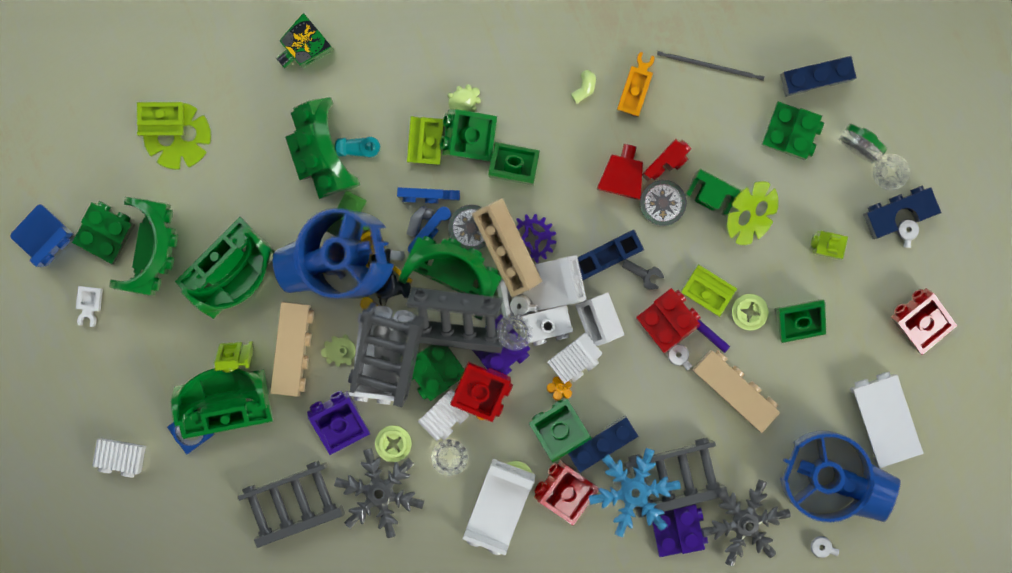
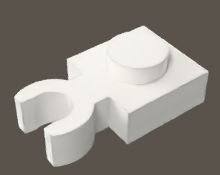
(88, 300)

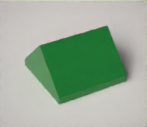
(513, 163)
(801, 320)

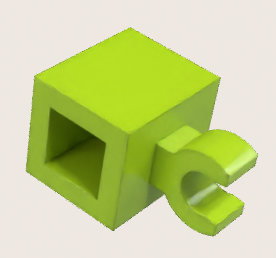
(829, 244)

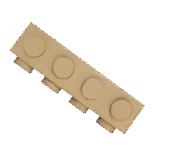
(507, 247)
(291, 349)
(736, 391)

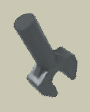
(643, 273)

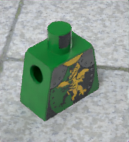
(303, 44)

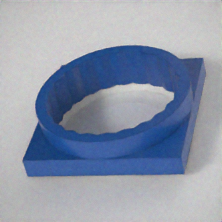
(185, 444)

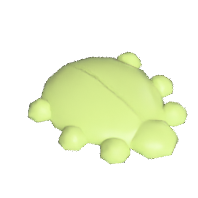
(464, 98)
(339, 350)

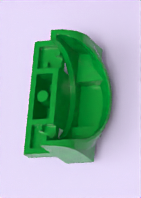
(314, 151)
(152, 248)
(451, 267)
(228, 269)
(222, 402)

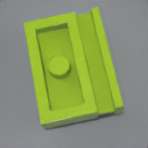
(160, 118)
(425, 140)
(708, 290)
(233, 355)

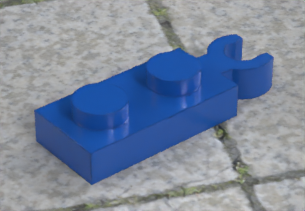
(430, 195)

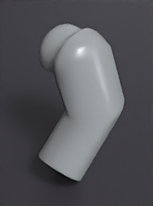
(416, 219)

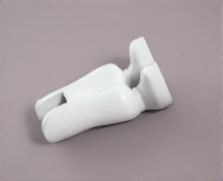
(394, 335)

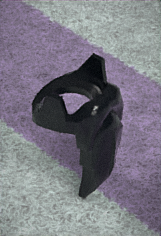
(392, 286)

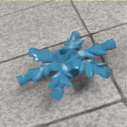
(628, 485)

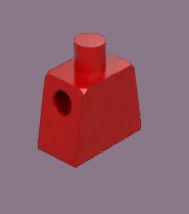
(623, 174)

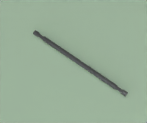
(709, 65)

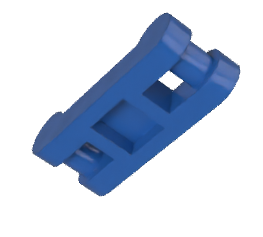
(430, 229)

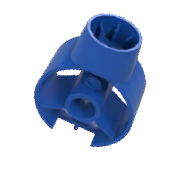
(302, 262)
(872, 493)

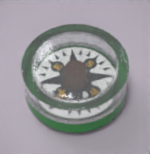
(863, 143)
(662, 203)
(464, 228)

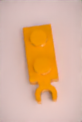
(636, 87)

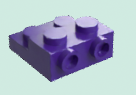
(502, 361)
(337, 422)
(682, 531)

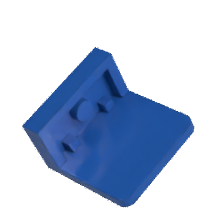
(41, 236)

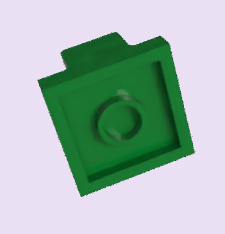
(712, 192)

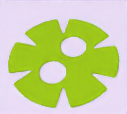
(188, 150)
(759, 224)

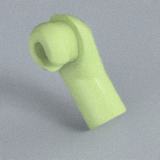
(587, 86)

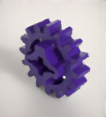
(541, 236)

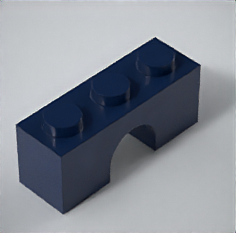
(818, 75)
(882, 218)
(609, 254)
(604, 443)

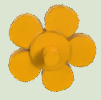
(559, 389)

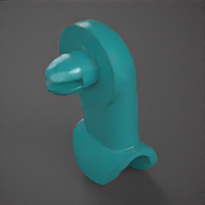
(361, 147)

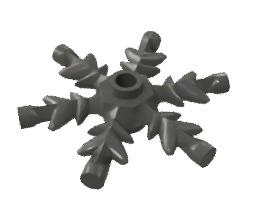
(385, 486)
(745, 522)

